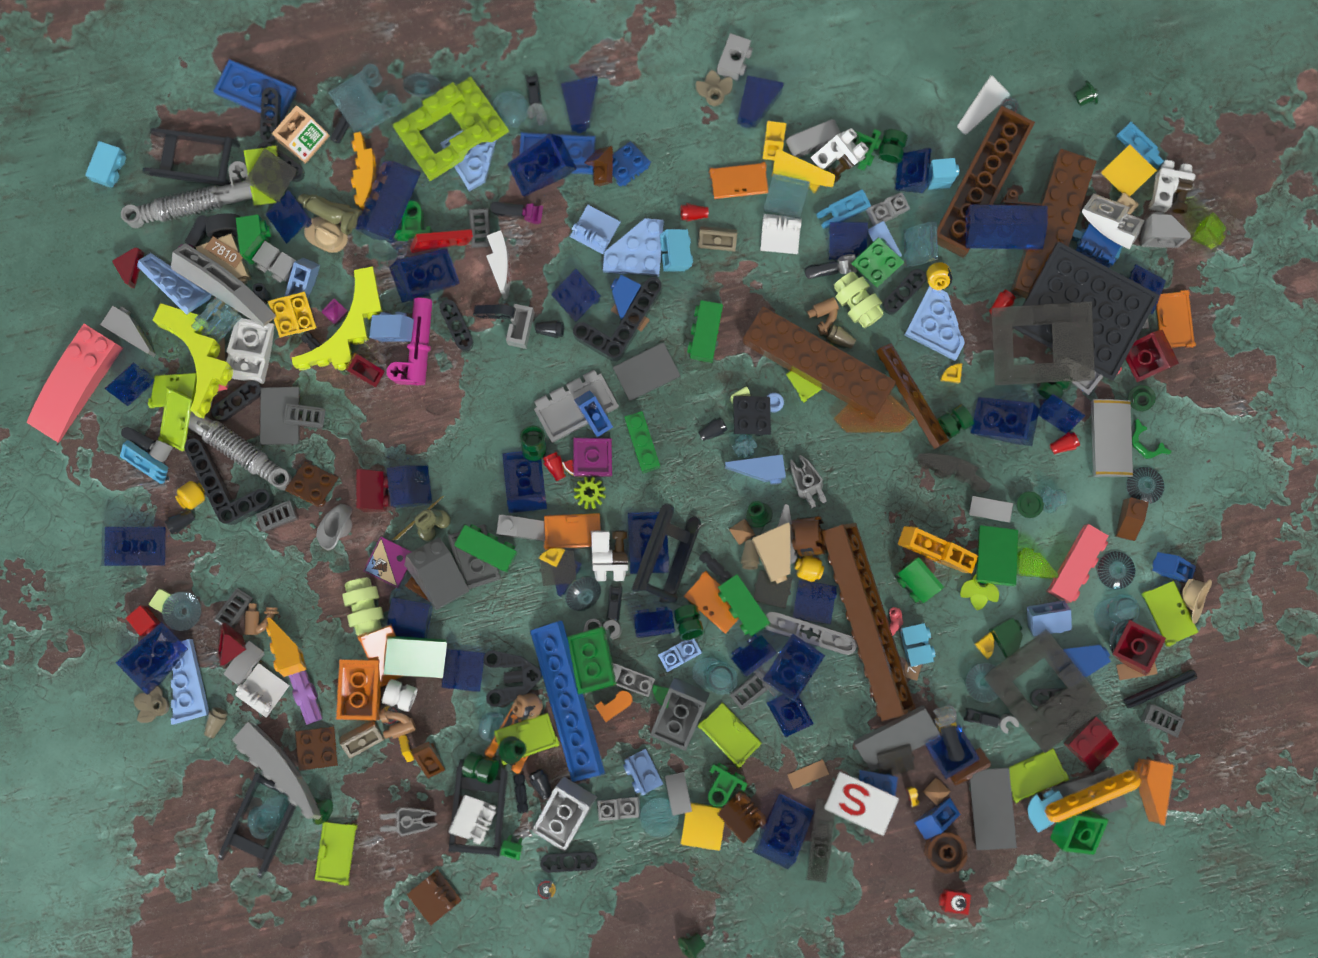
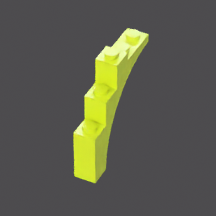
(353, 330)
(204, 351)

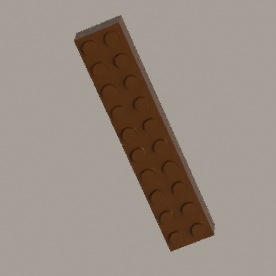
(868, 621)

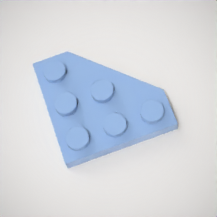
(475, 165)
(637, 250)
(936, 325)

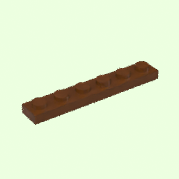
(912, 395)

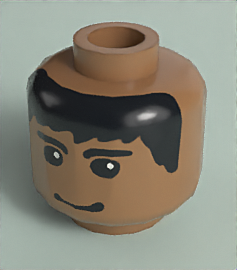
(527, 706)

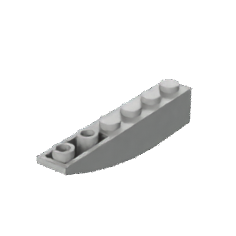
(220, 283)
(276, 766)

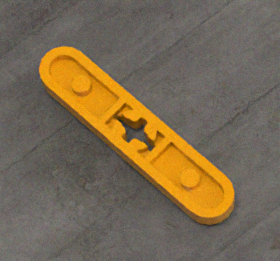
(1102, 791)

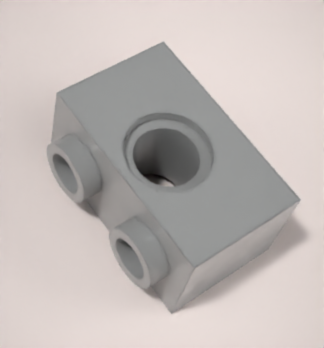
(735, 46)

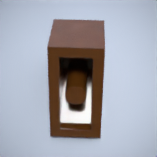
(1131, 518)

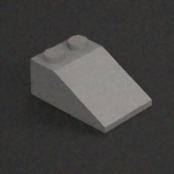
(564, 813)

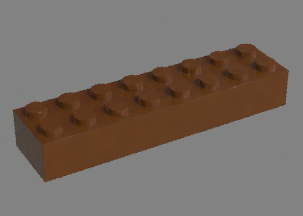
(984, 176)
(1064, 199)
(819, 362)

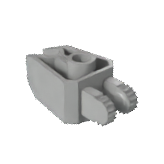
(807, 481)
(408, 820)

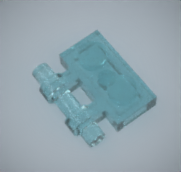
(220, 324)

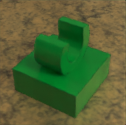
(511, 849)

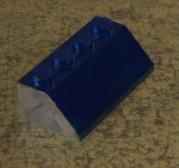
(387, 201)
(1006, 227)

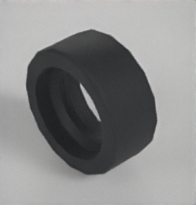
(221, 225)

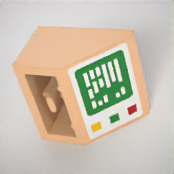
(300, 134)

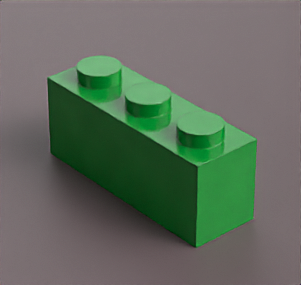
(705, 331)
(642, 442)
(486, 547)
(743, 606)

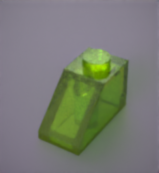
(1210, 231)
(1034, 565)

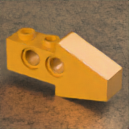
(937, 549)

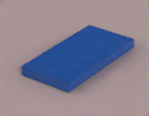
(246, 86)
(578, 146)

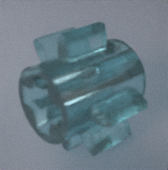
(744, 446)

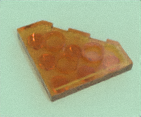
(891, 419)

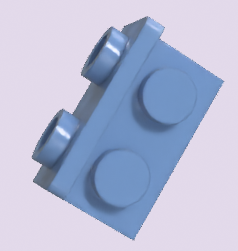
(643, 772)

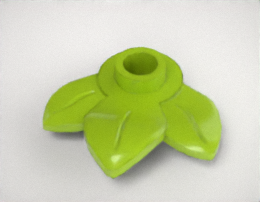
(979, 593)

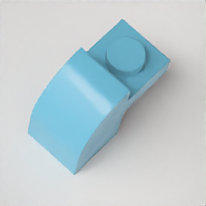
(1037, 807)

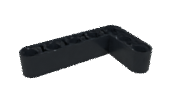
(624, 326)
(220, 488)

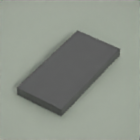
(912, 728)
(993, 809)

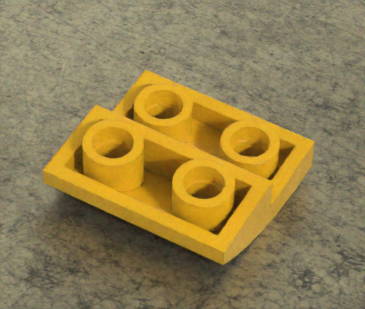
(1128, 171)
(292, 314)
(703, 827)

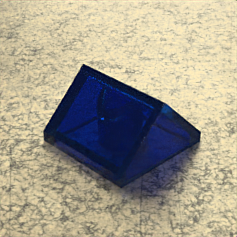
(913, 171)
(789, 715)
(939, 756)

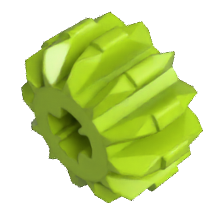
(585, 498)

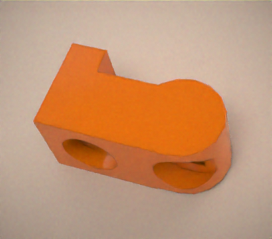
(621, 702)

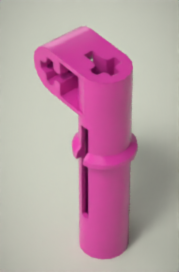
(417, 348)

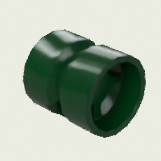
(892, 146)
(1046, 389)
(958, 419)
(533, 443)
(690, 625)
(481, 768)

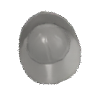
(334, 525)

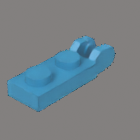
(845, 208)

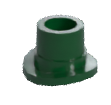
(1086, 94)
(1141, 397)
(1030, 504)
(759, 514)
(511, 749)
(325, 808)
(692, 945)

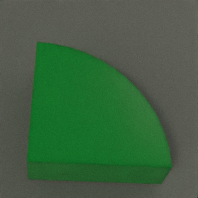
(660, 694)

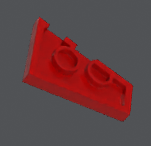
(437, 240)

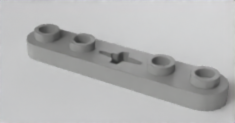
(827, 638)

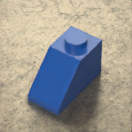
(624, 294)
(593, 413)
(1173, 567)
(937, 819)

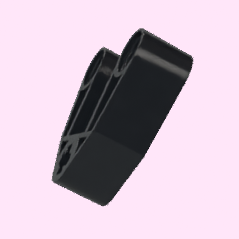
(508, 660)

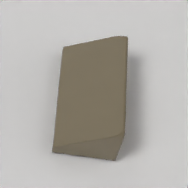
(717, 238)
(361, 738)

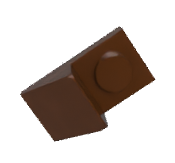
(603, 165)
(428, 759)

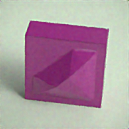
(335, 312)

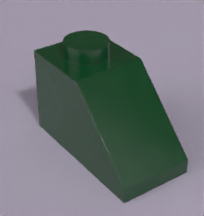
(1008, 636)

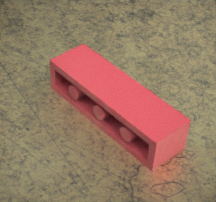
(1077, 564)

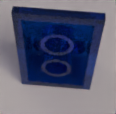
(542, 164)
(423, 274)
(1006, 420)
(523, 483)
(639, 532)
(133, 546)
(409, 618)
(152, 658)
(793, 667)
(784, 831)

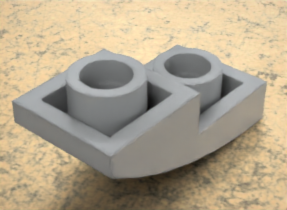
(888, 209)
(991, 509)
(242, 665)
(678, 793)
(619, 808)

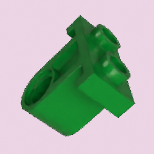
(872, 143)
(412, 224)
(725, 783)

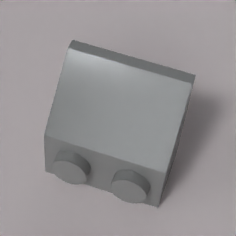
(1163, 232)

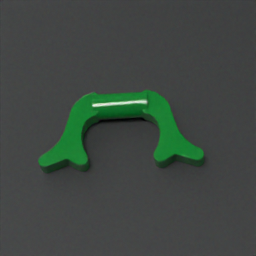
(1140, 448)

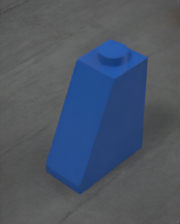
(1088, 658)

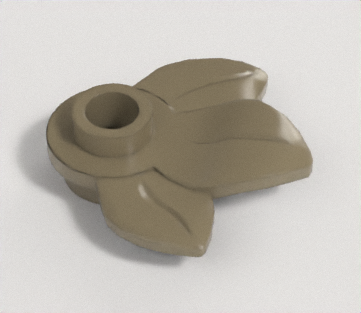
(714, 86)
(148, 705)

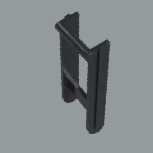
(171, 138)
(687, 539)
(473, 784)
(248, 845)

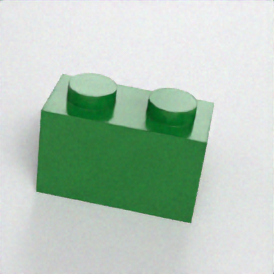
(251, 235)
(918, 581)
(1080, 832)

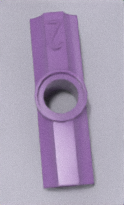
(305, 697)

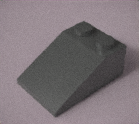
(436, 573)
(678, 721)
(1085, 781)

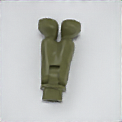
(331, 211)
(427, 519)

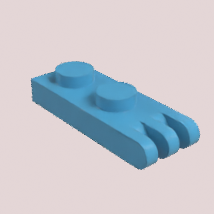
(144, 462)

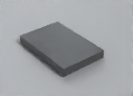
(646, 372)
(272, 411)
(473, 570)

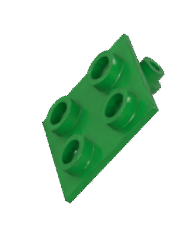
(877, 262)

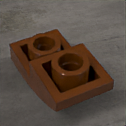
(967, 773)

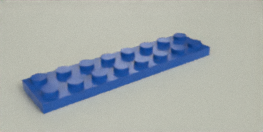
(566, 704)

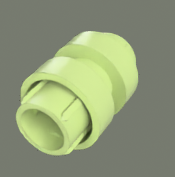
(864, 307)
(361, 598)

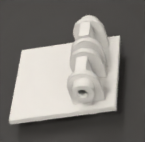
(780, 234)
(262, 690)
(473, 819)

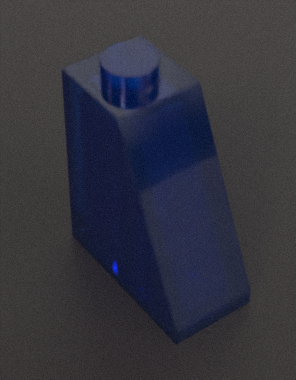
(757, 100)
(580, 102)

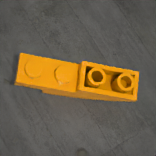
(366, 170)

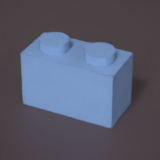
(391, 327)
(1049, 616)

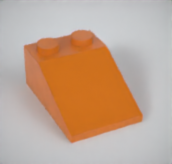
(359, 690)
(1154, 788)

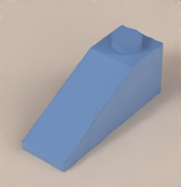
(302, 277)
(766, 469)

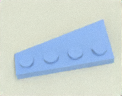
(178, 288)
(188, 689)

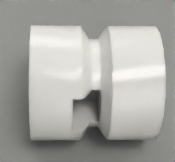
(399, 695)

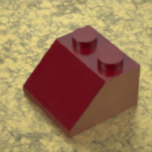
(1151, 356)
(372, 491)
(1138, 647)
(1092, 743)

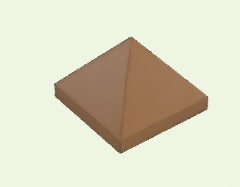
(742, 531)
(936, 791)

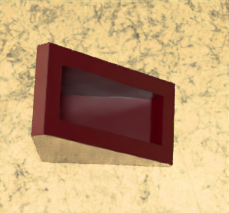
(127, 266)
(364, 370)
(230, 644)

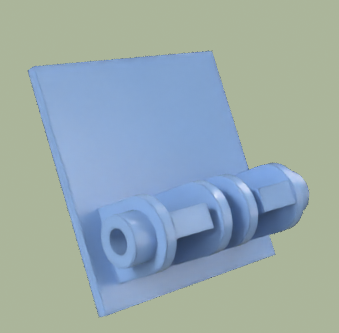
(595, 229)

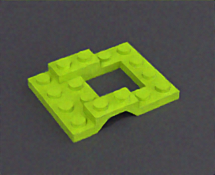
(470, 111)

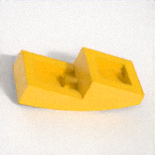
(774, 139)

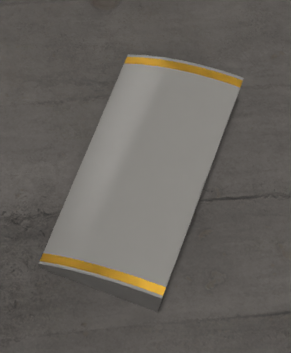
(1111, 438)

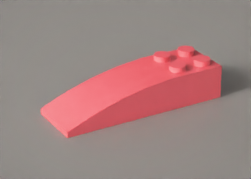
(73, 382)

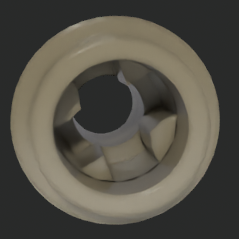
(840, 337)
(750, 557)
(215, 721)

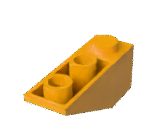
(287, 654)

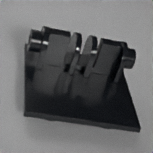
(752, 415)

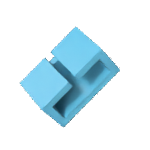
(105, 164)
(942, 173)
(678, 247)
(916, 645)

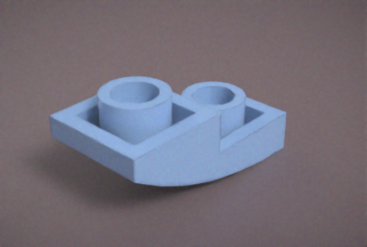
(881, 231)
(680, 654)

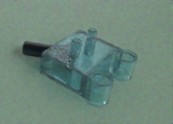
(359, 104)

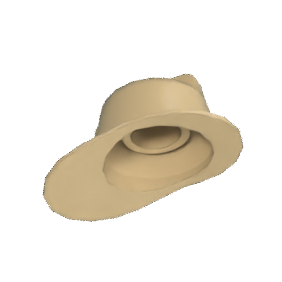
(326, 235)
(1195, 595)

